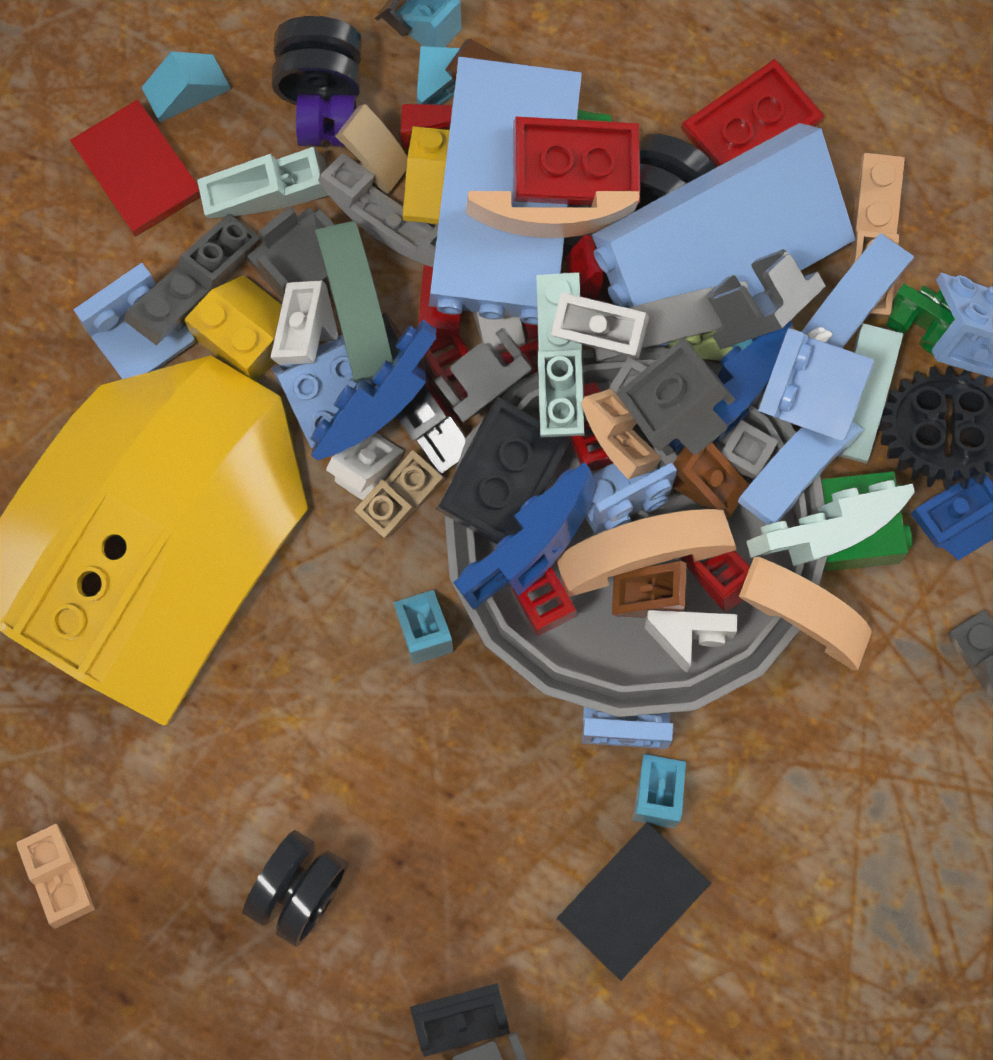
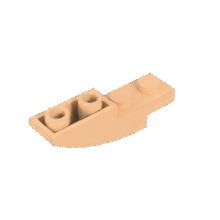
(877, 210)

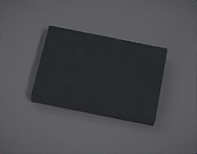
(501, 472)
(633, 901)

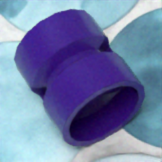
(312, 118)

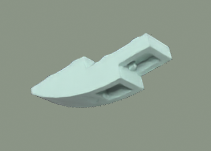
(558, 362)
(836, 525)

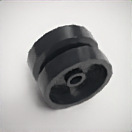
(316, 58)
(668, 165)
(295, 888)

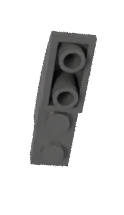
(199, 271)

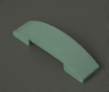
(354, 299)

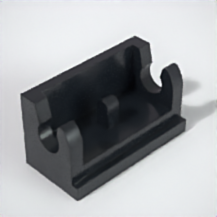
(460, 1020)

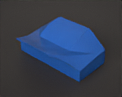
(959, 518)

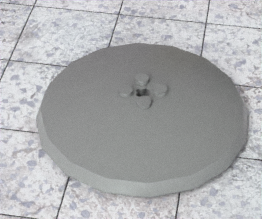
(613, 659)

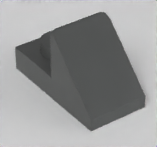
(975, 646)

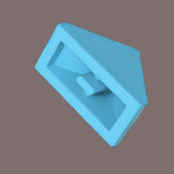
(432, 21)
(183, 82)
(434, 83)
(423, 627)
(660, 791)

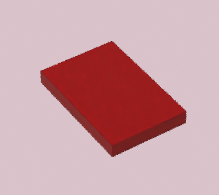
(750, 114)
(573, 159)
(136, 167)

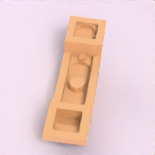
(496, 211)
(643, 544)
(808, 608)

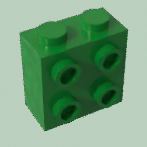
(882, 548)

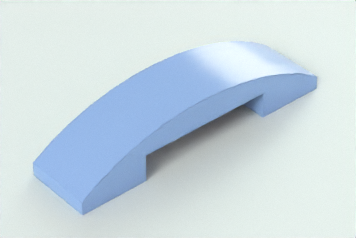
(860, 290)
(792, 471)

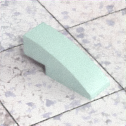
(263, 185)
(883, 349)

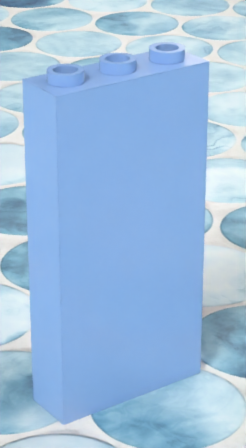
(727, 219)
(473, 262)

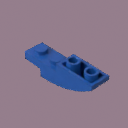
(746, 378)
(369, 408)
(547, 529)

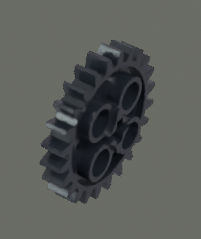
(907, 424)

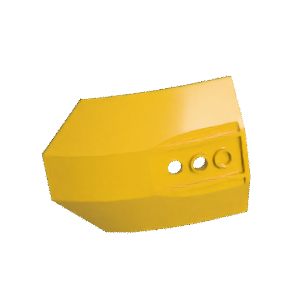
(202, 491)

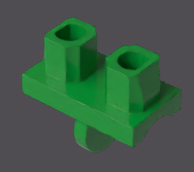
(924, 309)

